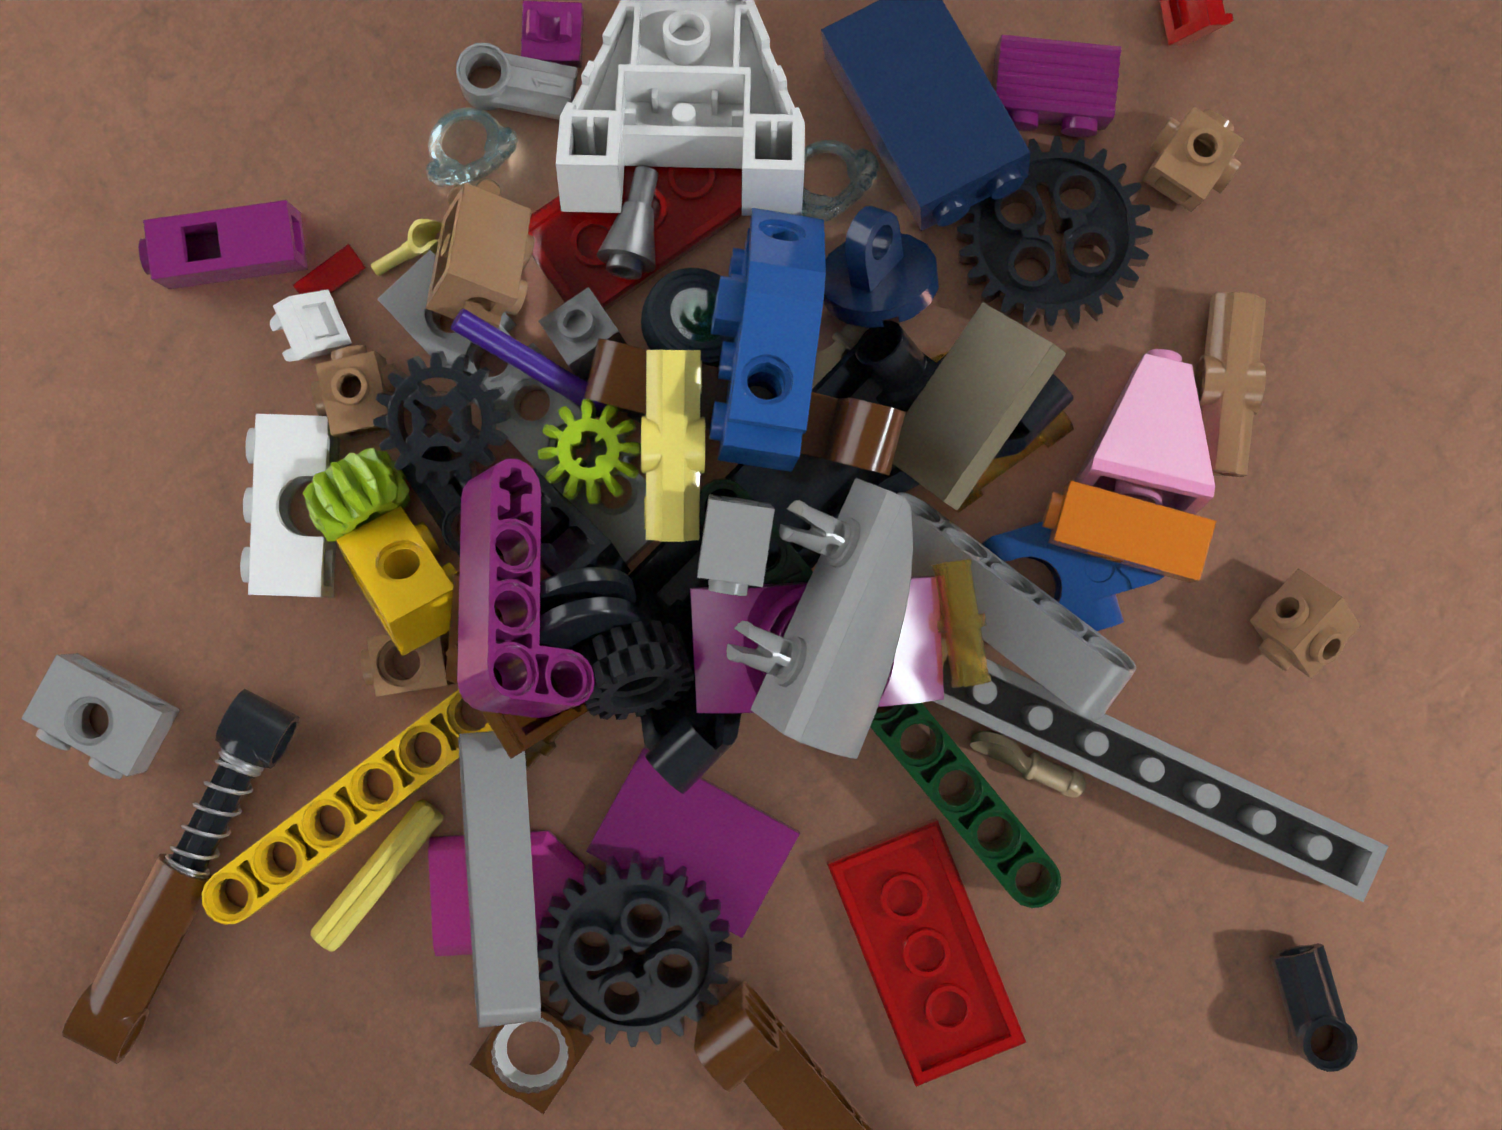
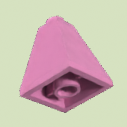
(1154, 439)

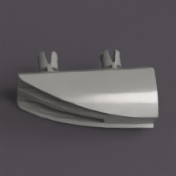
(846, 628)

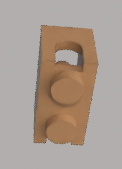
(481, 256)

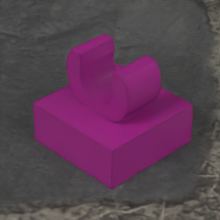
(553, 32)

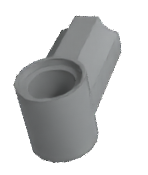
(524, 82)

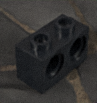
(570, 538)

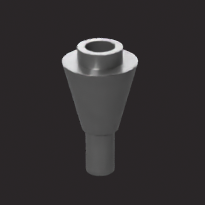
(630, 241)

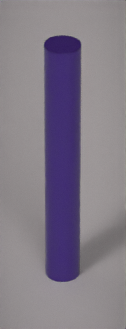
(522, 357)

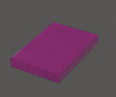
(705, 830)

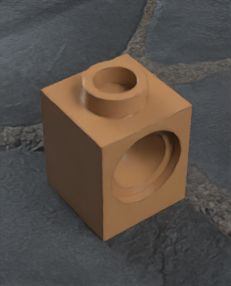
(380, 671)

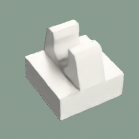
(310, 325)

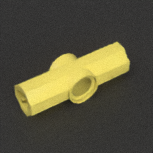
(672, 445)

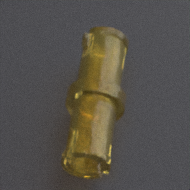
(961, 623)

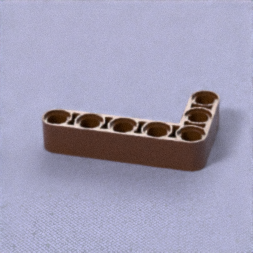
(837, 429)
(751, 1045)

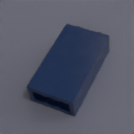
(926, 107)

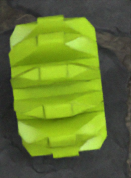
(575, 438)
(355, 492)

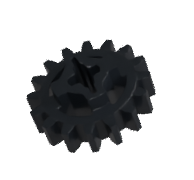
(420, 399)

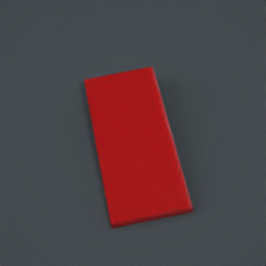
(332, 272)

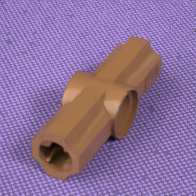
(1231, 379)

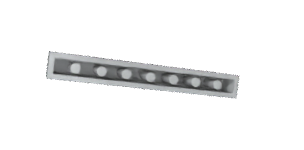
(1170, 779)

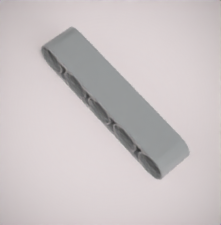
(1024, 620)
(499, 881)

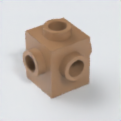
(1194, 157)
(334, 392)
(1304, 624)

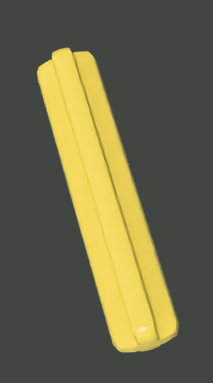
(376, 875)

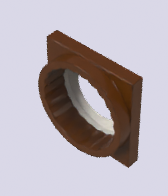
(532, 1089)

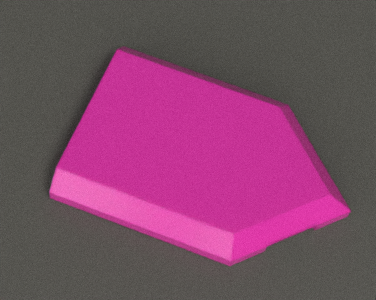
(449, 888)

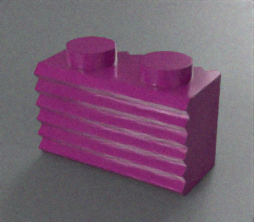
(1057, 83)

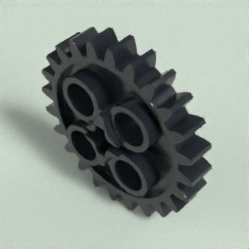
(1105, 223)
(662, 992)

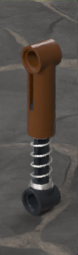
(117, 1002)

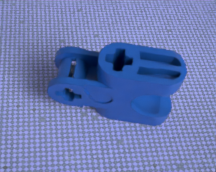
(1081, 581)

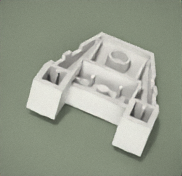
(682, 91)

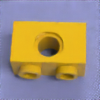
(381, 560)

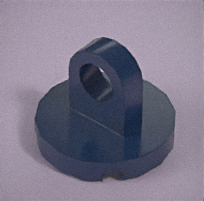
(879, 272)

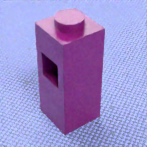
(223, 245)

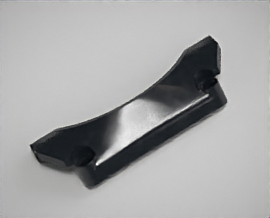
(880, 370)

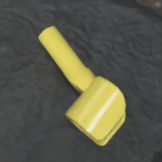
(420, 240)

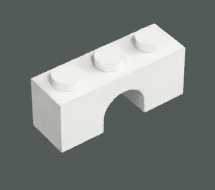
(285, 457)

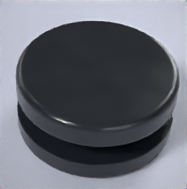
(585, 604)

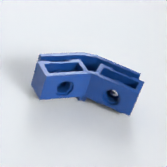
(775, 315)

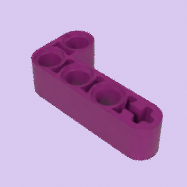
(505, 511)

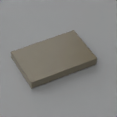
(973, 403)

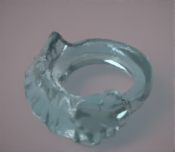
(499, 146)
(861, 169)

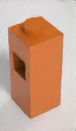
(1129, 531)

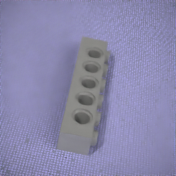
(407, 304)

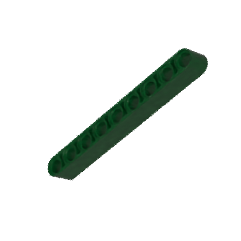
(936, 759)

